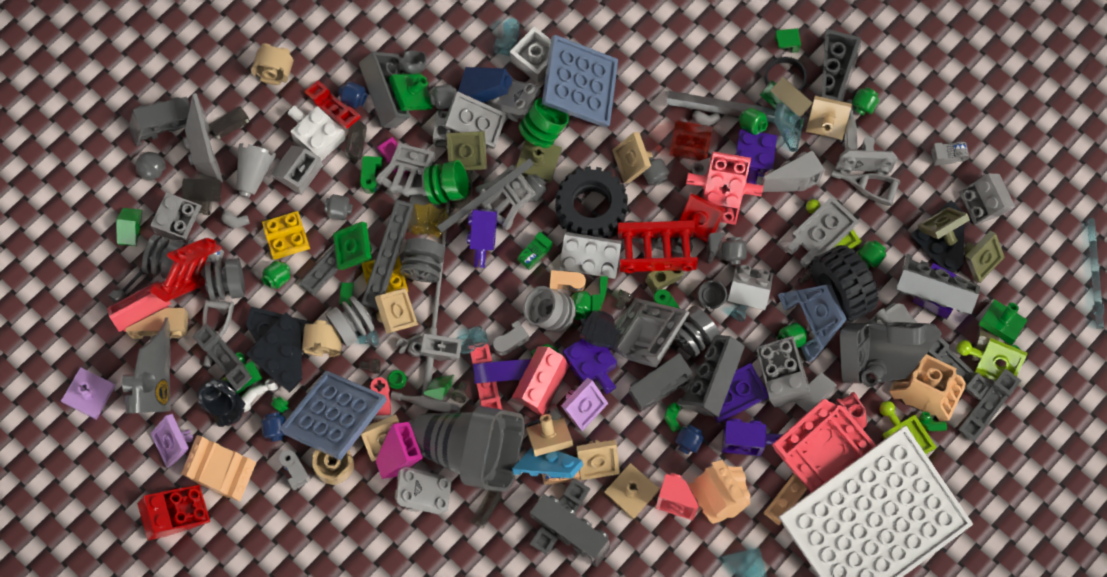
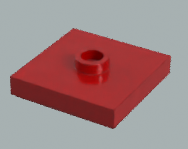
(704, 214)

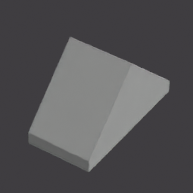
(441, 347)

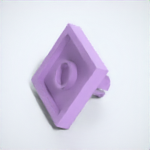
(88, 393)
(584, 404)
(170, 440)

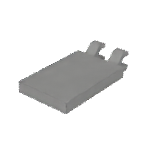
(823, 230)

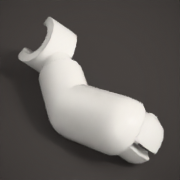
(251, 393)

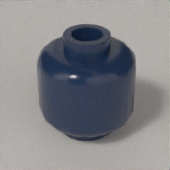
(352, 95)
(271, 426)
(689, 439)

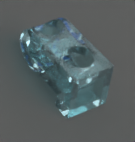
(509, 37)

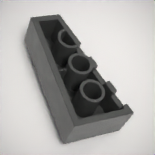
(839, 62)

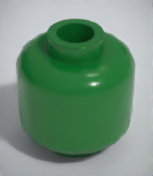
(865, 101)
(753, 121)
(872, 253)
(276, 275)
(583, 304)
(795, 330)

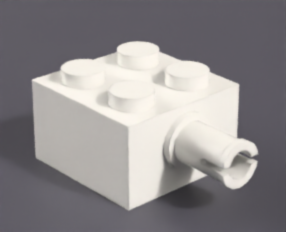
(532, 54)
(316, 131)

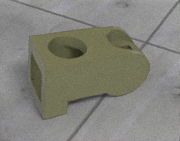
(660, 279)

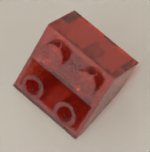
(690, 141)

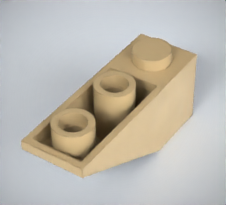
(151, 325)

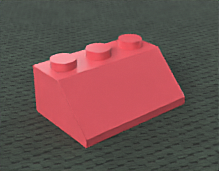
(136, 308)
(541, 380)
(677, 497)

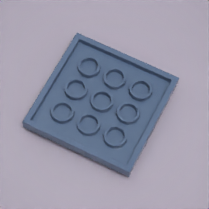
(580, 81)
(333, 414)

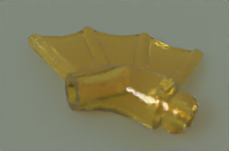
(428, 220)

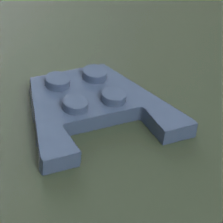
(822, 314)

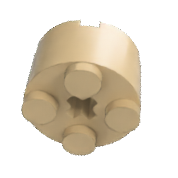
(272, 64)
(321, 339)
(332, 473)

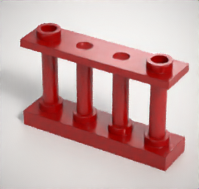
(662, 230)
(186, 269)

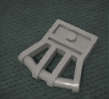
(406, 159)
(517, 193)

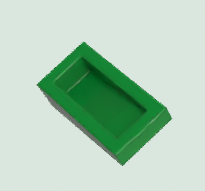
(346, 293)

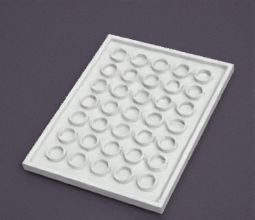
(877, 514)

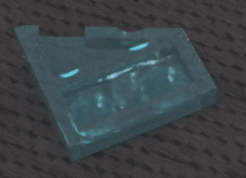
(789, 126)
(746, 563)

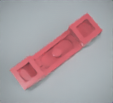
(487, 391)

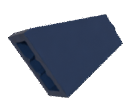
(485, 83)

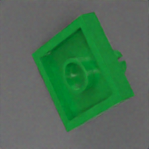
(411, 91)
(352, 245)
(1003, 321)

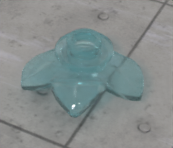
(475, 338)

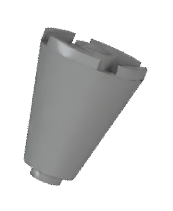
(252, 168)

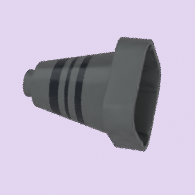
(474, 444)

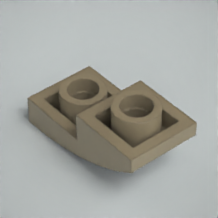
(791, 96)

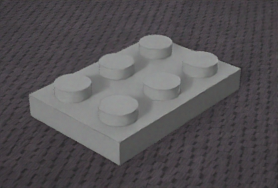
(472, 116)
(590, 255)

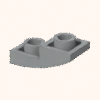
(820, 389)

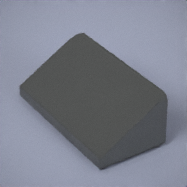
(713, 245)

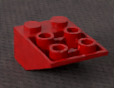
(172, 511)

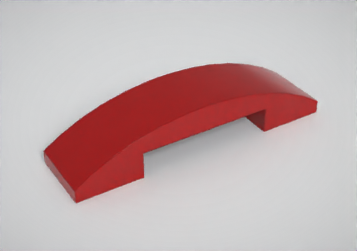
(330, 105)

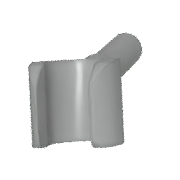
(404, 343)

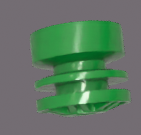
(543, 124)
(446, 182)

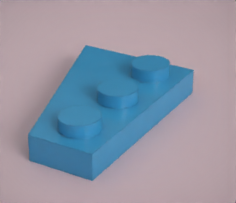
(553, 463)

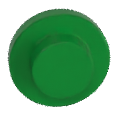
(396, 379)
(280, 403)

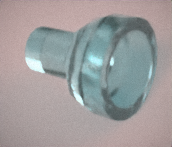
(739, 313)
(372, 339)

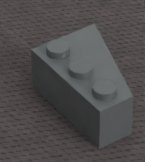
(158, 118)
(660, 383)

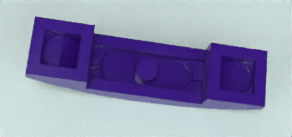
(500, 371)

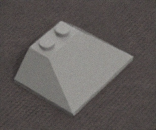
(199, 142)
(648, 331)

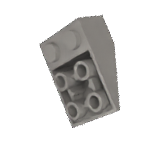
(794, 175)
(783, 372)

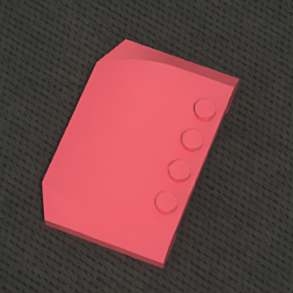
(822, 444)

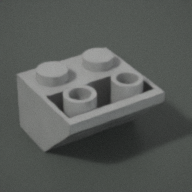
(297, 168)
(986, 198)
(175, 217)
(750, 287)

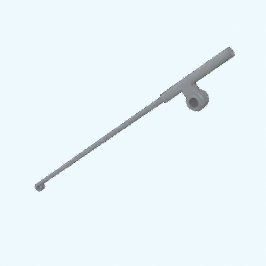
(433, 330)

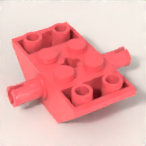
(726, 183)

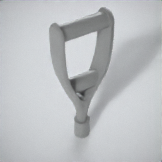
(851, 131)
(863, 181)
(219, 305)
(427, 403)

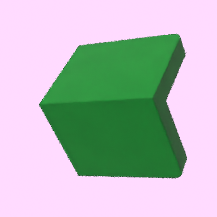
(788, 39)

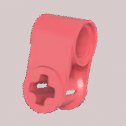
(386, 408)
(855, 408)

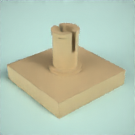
(828, 117)
(632, 157)
(395, 311)
(375, 435)
(549, 435)
(598, 459)
(632, 491)

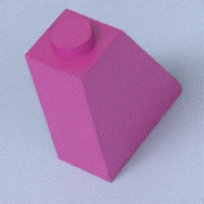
(398, 451)

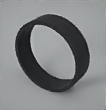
(790, 60)

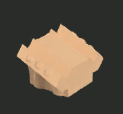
(931, 388)
(218, 468)
(721, 491)

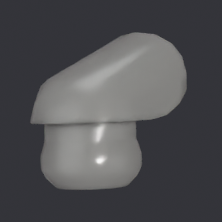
(703, 119)
(234, 222)

